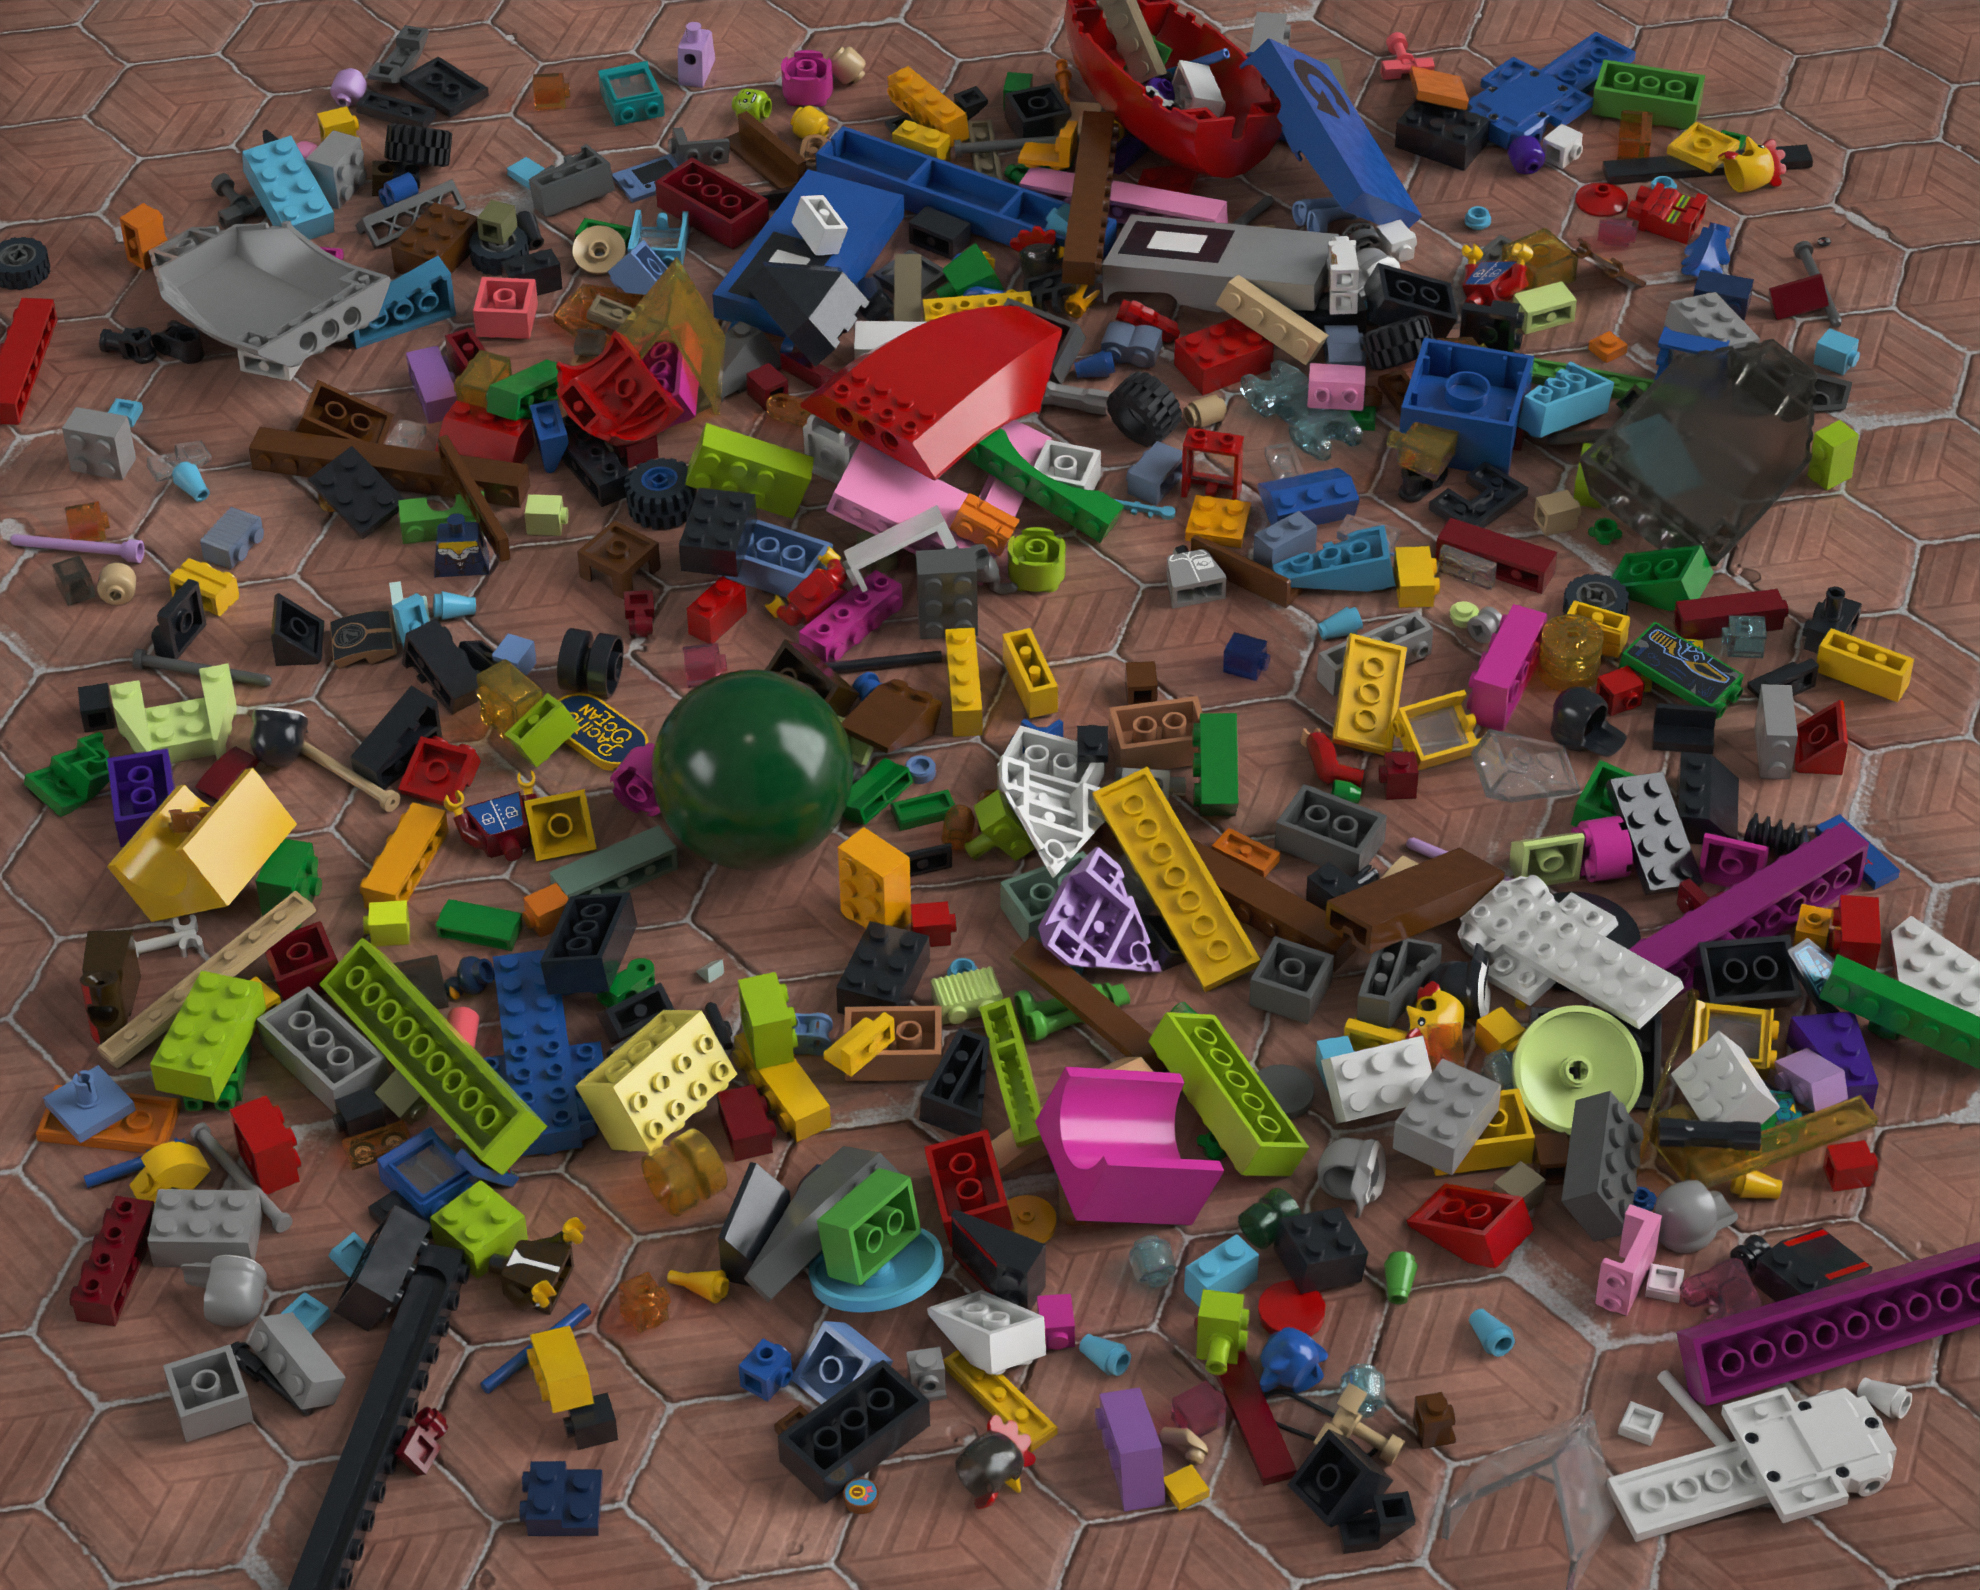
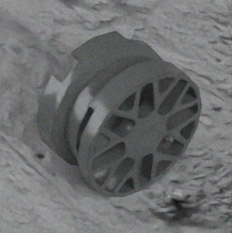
(1364, 237)

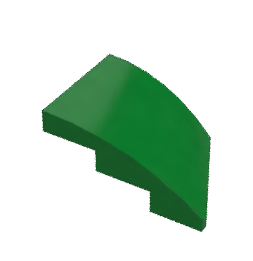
(72, 776)

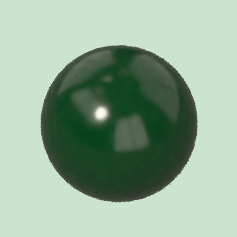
(752, 770)

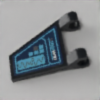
(1812, 967)

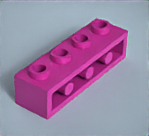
(852, 617)

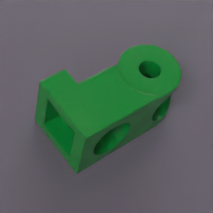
(629, 982)

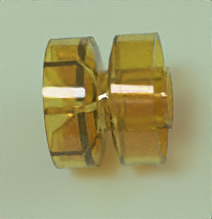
(684, 1172)

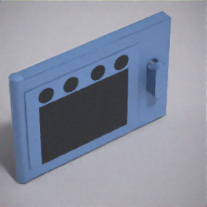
(639, 180)

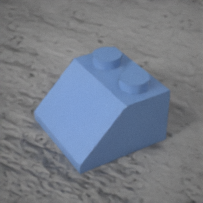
(637, 270)
(835, 1360)

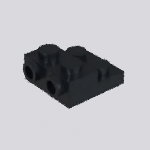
(1493, 324)
(179, 621)

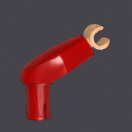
(1324, 759)

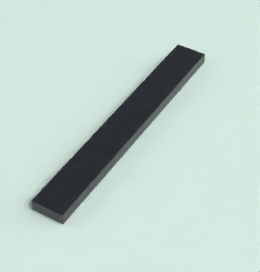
(1651, 167)

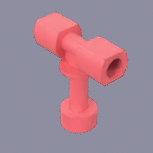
(1402, 64)

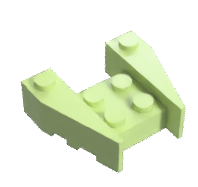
(187, 727)

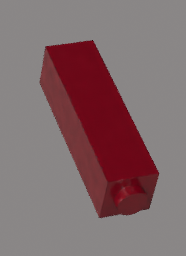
(1707, 616)

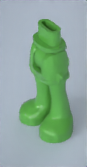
(1040, 1016)

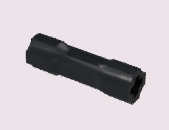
(1733, 1135)

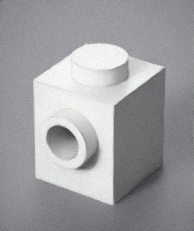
(1562, 146)
(1397, 240)

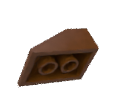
(342, 416)
(893, 716)

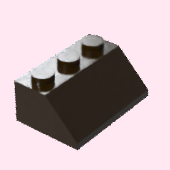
(803, 665)

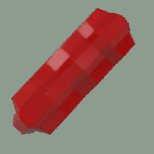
(1138, 315)

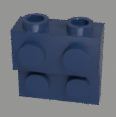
(561, 1500)

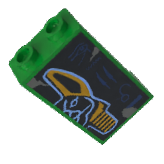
(1683, 669)

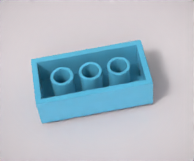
(288, 187)

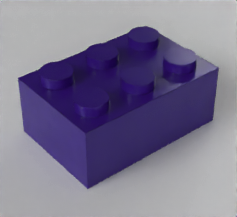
(138, 788)

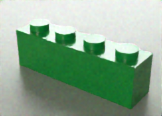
(530, 386)

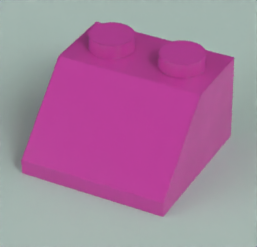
(1730, 860)

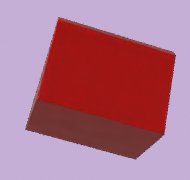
(1822, 742)

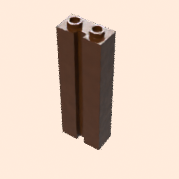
(1411, 900)

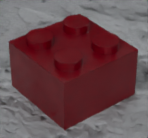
(301, 960)

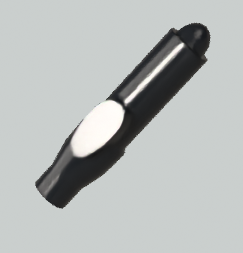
(722, 1028)

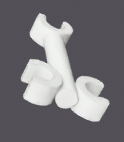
(184, 936)

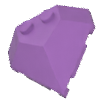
(1096, 921)

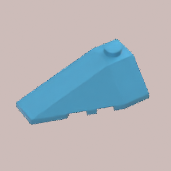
(1350, 565)

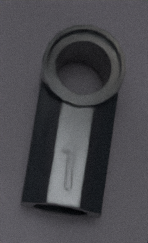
(879, 301)

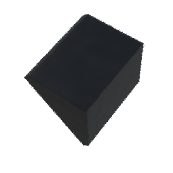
(295, 634)

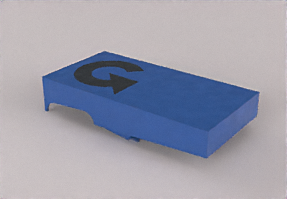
(1332, 135)

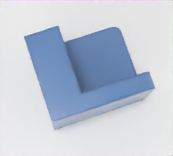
(518, 652)

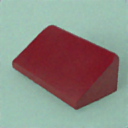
(1798, 297)
(799, 366)

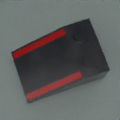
(999, 1259)
(1806, 1265)

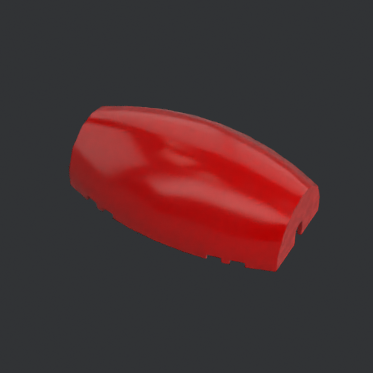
(1187, 136)

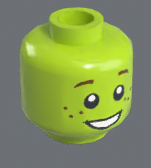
(754, 102)

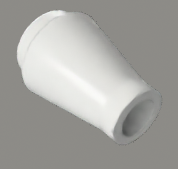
(1886, 1397)

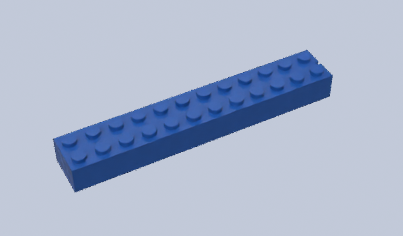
(990, 205)

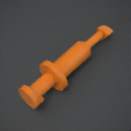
(1063, 76)

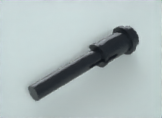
(258, 1371)

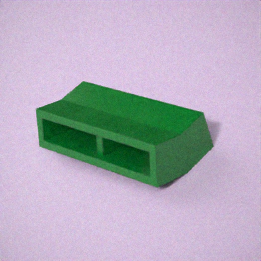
(876, 790)
(479, 924)

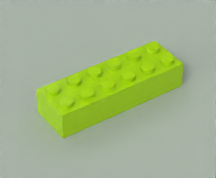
(1228, 1095)

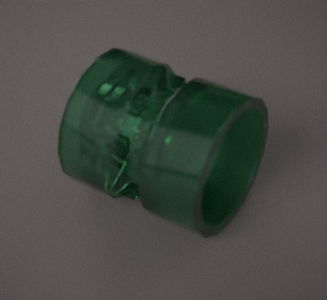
(1261, 1219)

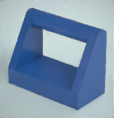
(549, 433)

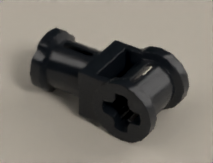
(129, 343)

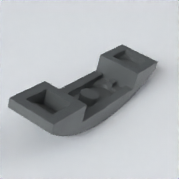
(403, 58)

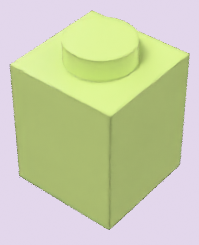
(545, 515)

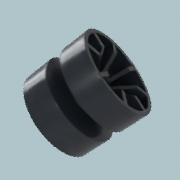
(590, 662)

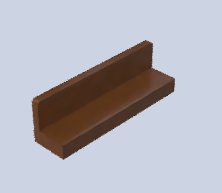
(766, 153)
(1249, 573)

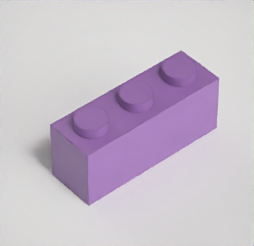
(432, 382)

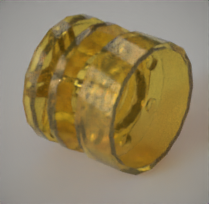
(1570, 652)

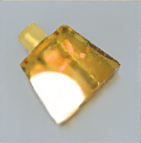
(1424, 448)

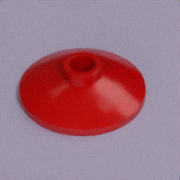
(1601, 199)

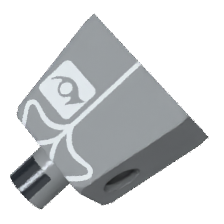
(1193, 577)

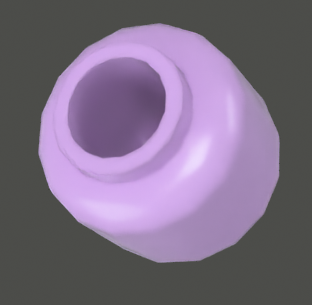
(348, 87)

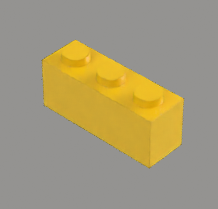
(1864, 665)
(1030, 673)
(559, 1369)

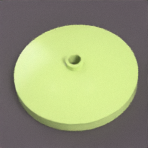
(1579, 1039)

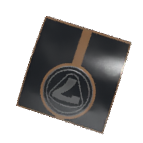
(363, 636)

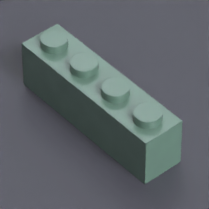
(619, 865)

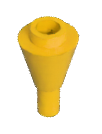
(707, 1284)

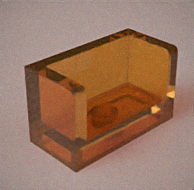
(1634, 134)

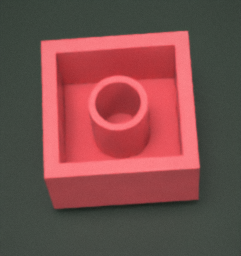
(505, 308)

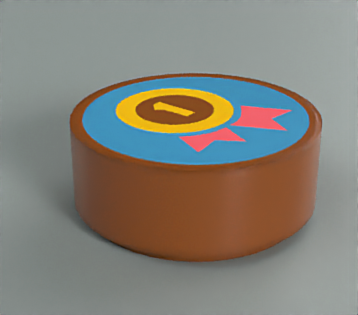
(861, 1496)

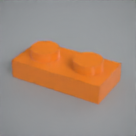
(1247, 852)

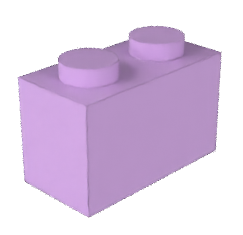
(1811, 1079)

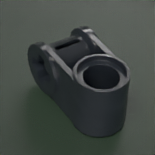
(179, 342)
(1417, 486)

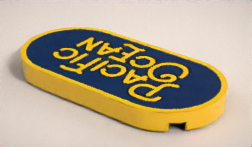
(603, 732)

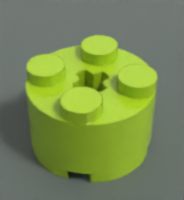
(1036, 560)

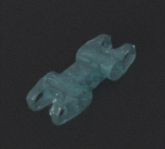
(1288, 398)

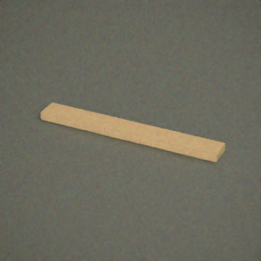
(227, 961)

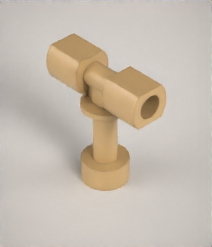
(1347, 1422)

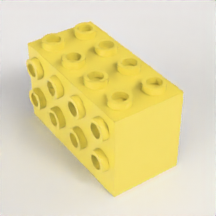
(656, 1080)

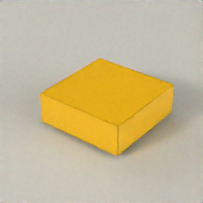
(1185, 1487)

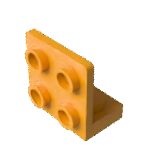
(1057, 155)

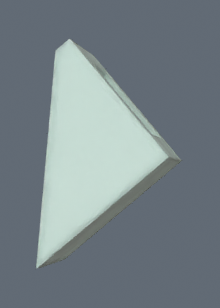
(712, 970)

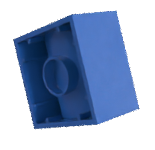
(1472, 393)

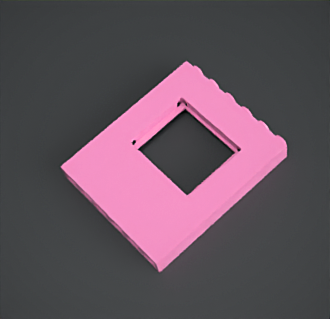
(884, 492)

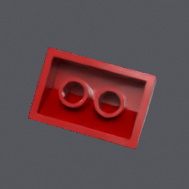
(486, 435)

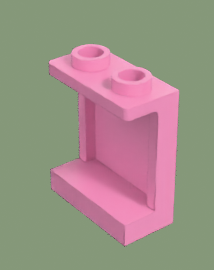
(1336, 386)
(1622, 1281)

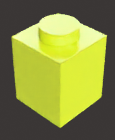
(388, 923)

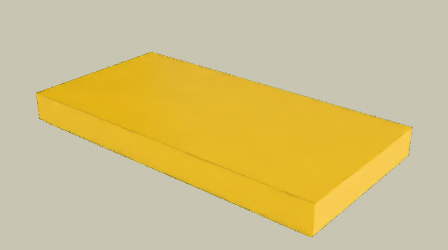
(1369, 694)

